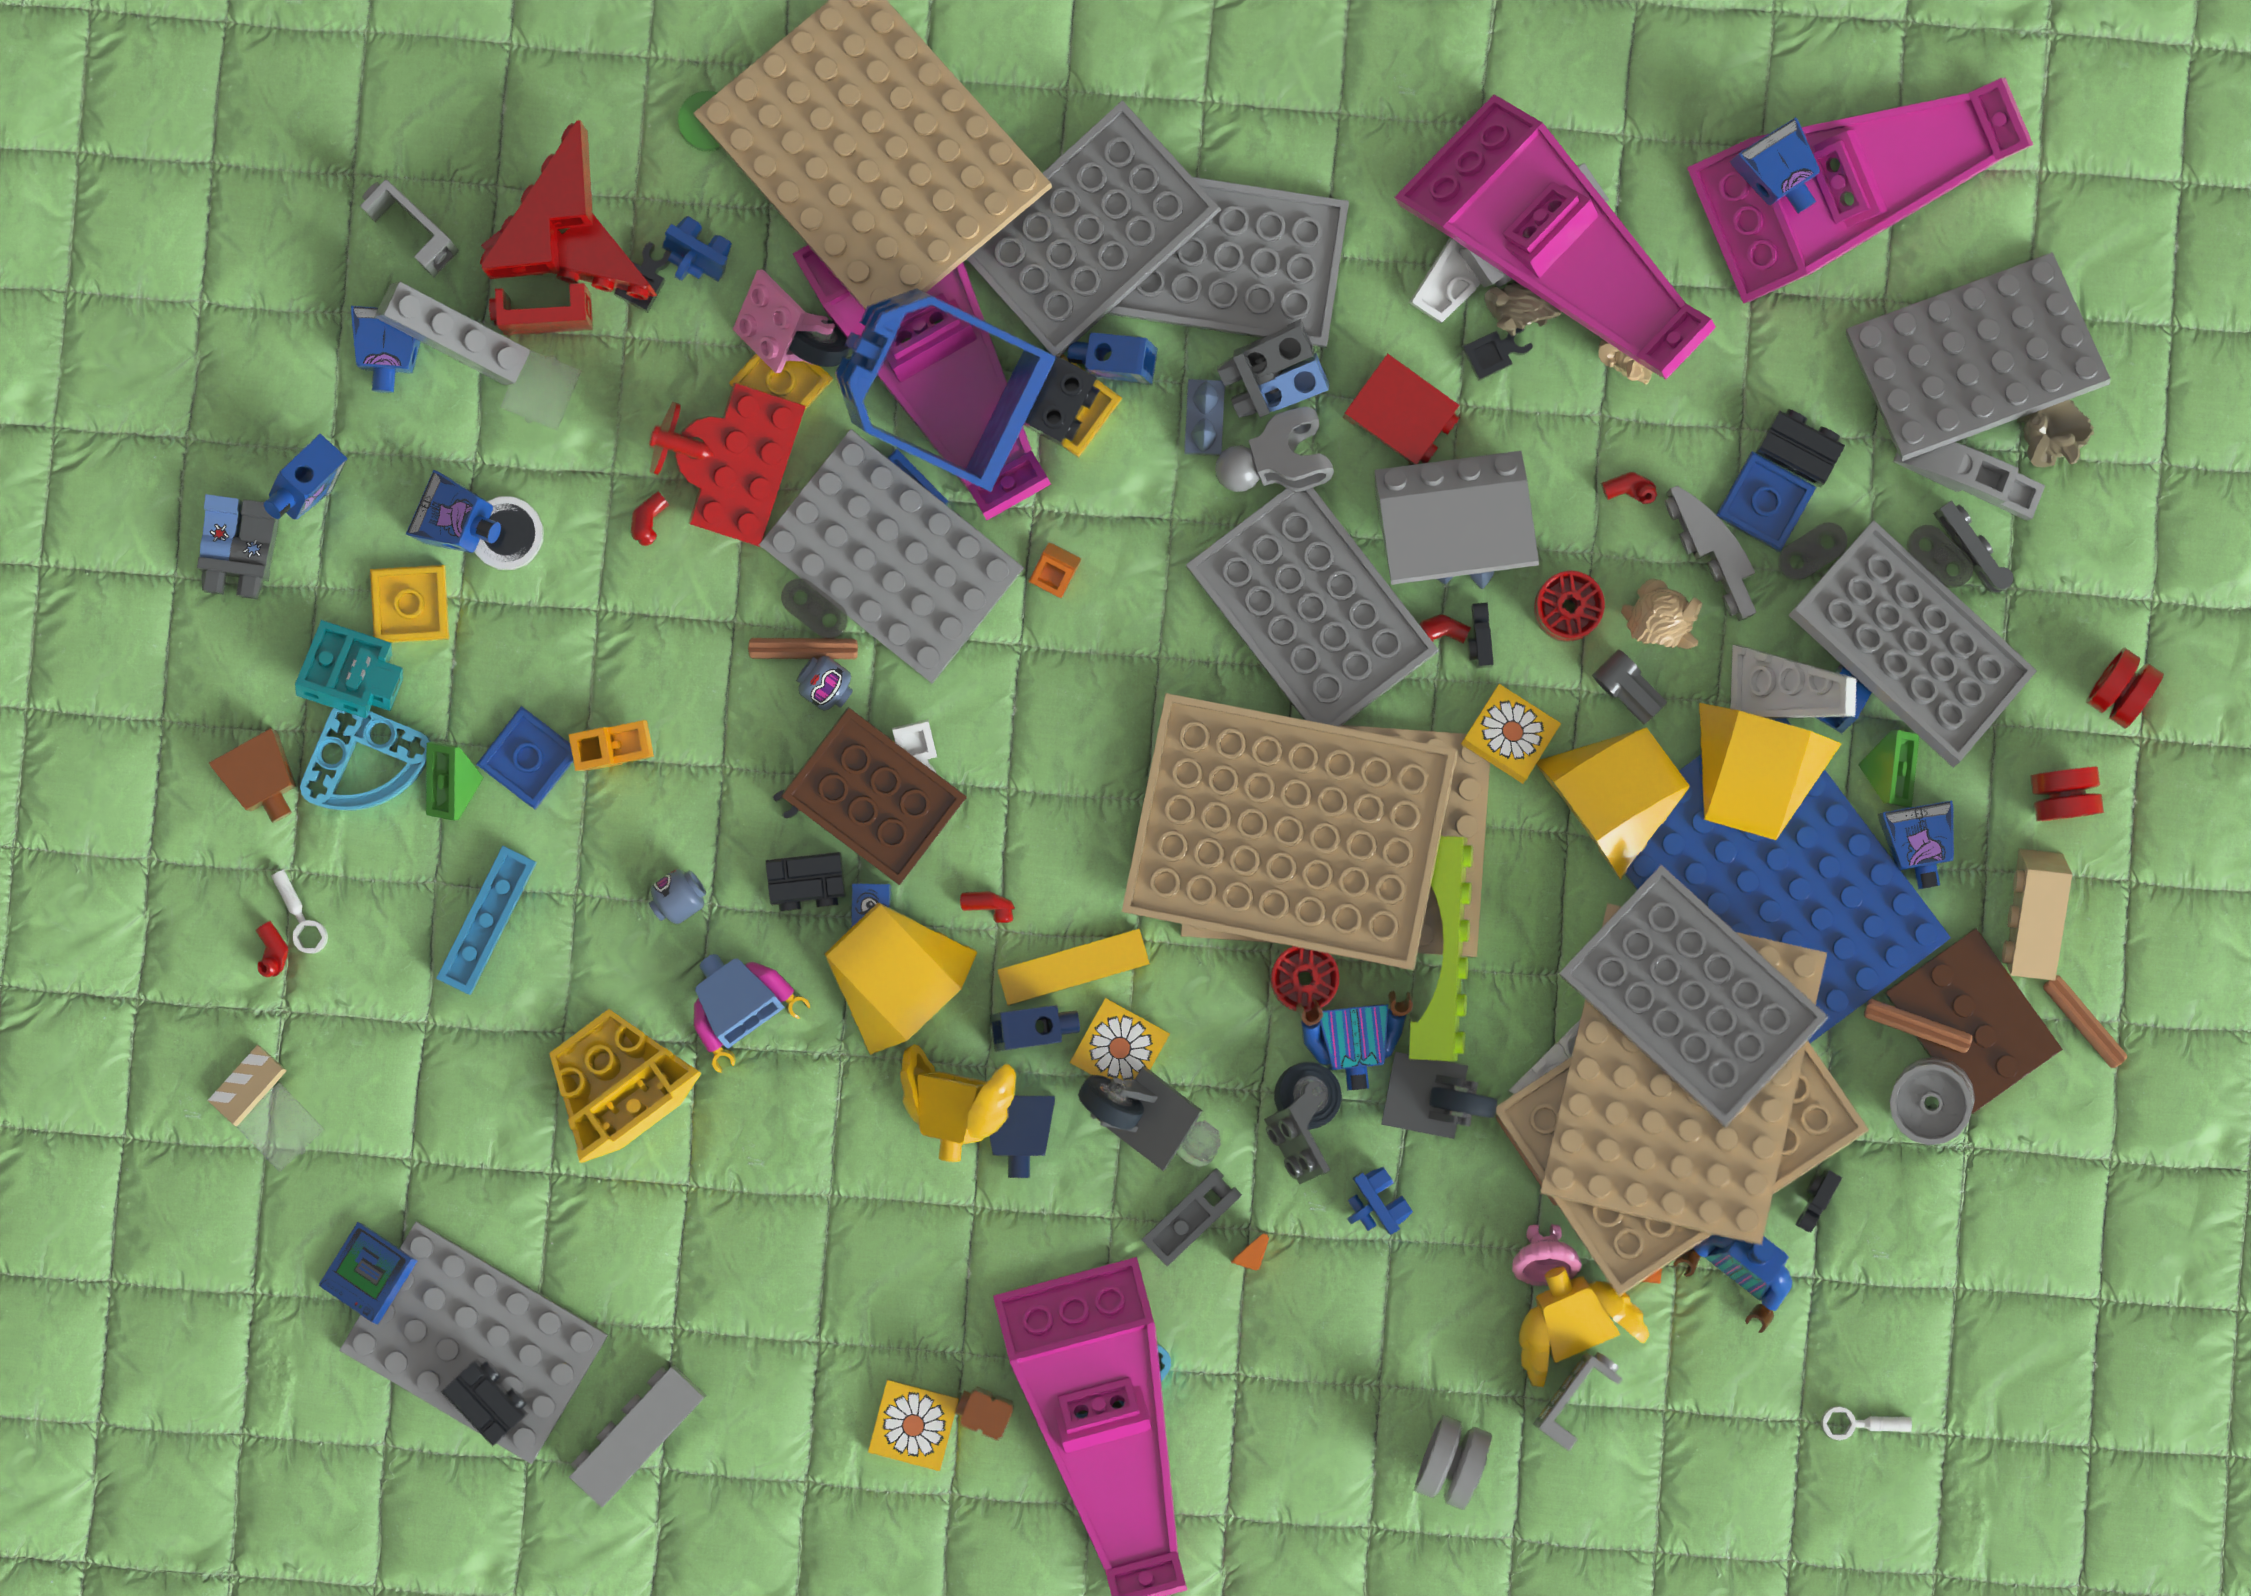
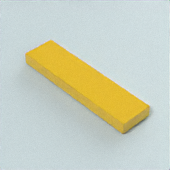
(1073, 967)

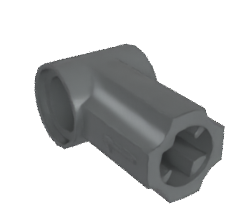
(1622, 680)

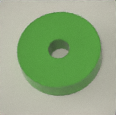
(691, 128)

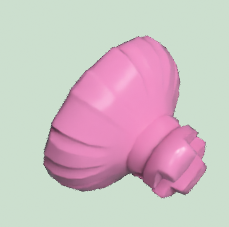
(1543, 1255)

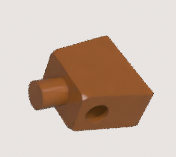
(258, 774)

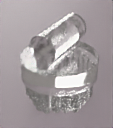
(1200, 1145)

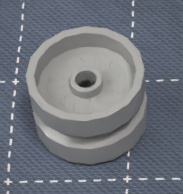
(1938, 1079)
(1448, 1460)

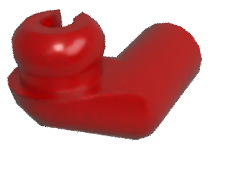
(1632, 485)
(643, 519)
(1443, 625)
(988, 901)
(275, 951)

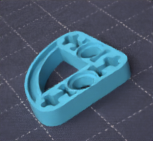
(362, 734)

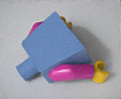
(736, 1002)

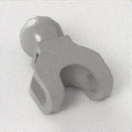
(1274, 457)

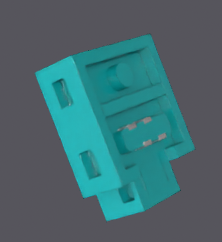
(349, 671)

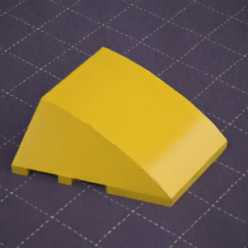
(1757, 769)
(1618, 791)
(896, 974)
(617, 1083)

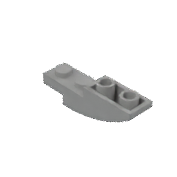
(1979, 475)
(1706, 535)

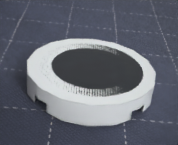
(519, 535)

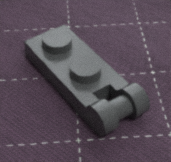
(1956, 523)
(1190, 1218)

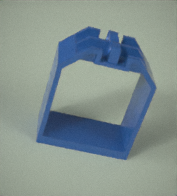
(1008, 418)

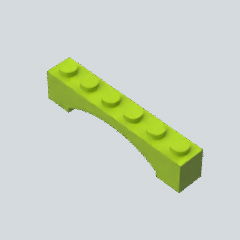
(1437, 1031)

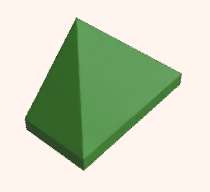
(1893, 767)
(449, 781)

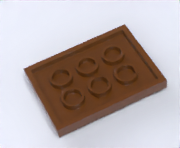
(873, 796)
(1976, 995)

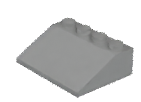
(1456, 517)

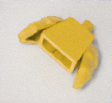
(953, 1105)
(1573, 1319)

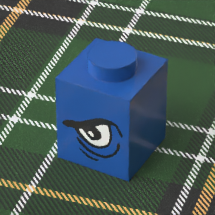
(866, 897)

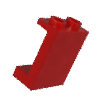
(543, 320)
(1403, 411)

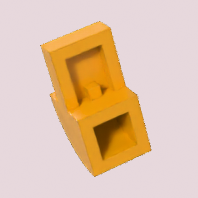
(611, 745)

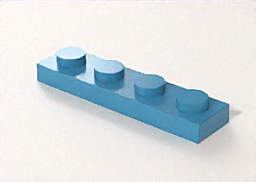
(486, 920)

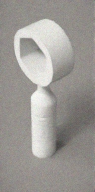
(295, 907)
(1872, 1423)

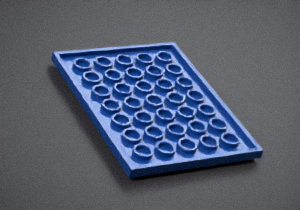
(1812, 888)

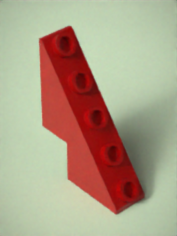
(555, 202)
(595, 257)

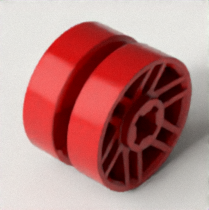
(1579, 590)
(2125, 688)
(2067, 793)
(1285, 980)

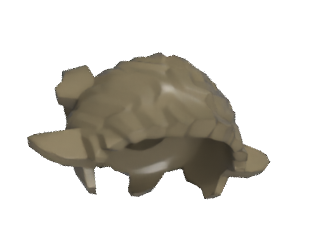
(1518, 307)
(2056, 433)

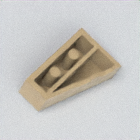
(2037, 914)

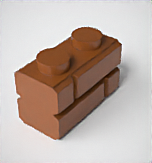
(984, 1412)

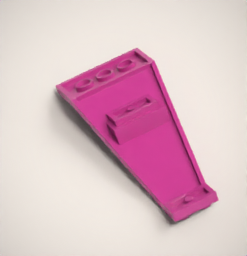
(1888, 162)
(1536, 217)
(941, 377)
(1083, 1348)

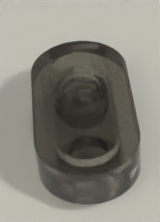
(1811, 551)
(1942, 553)
(814, 609)

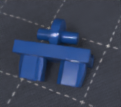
(693, 255)
(1389, 1215)

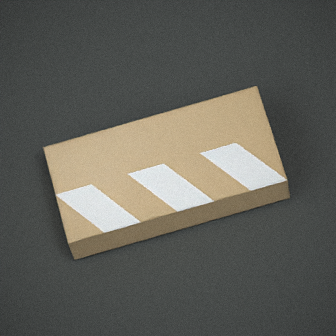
(247, 1085)

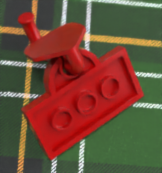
(736, 463)

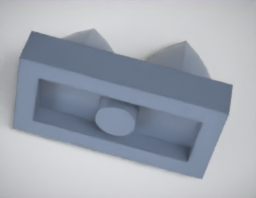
(1204, 417)

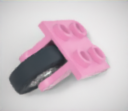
(783, 331)

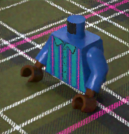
(1354, 1036)
(1752, 1266)

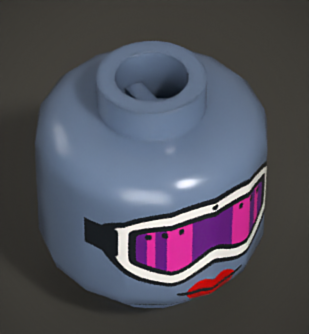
(824, 683)
(677, 896)

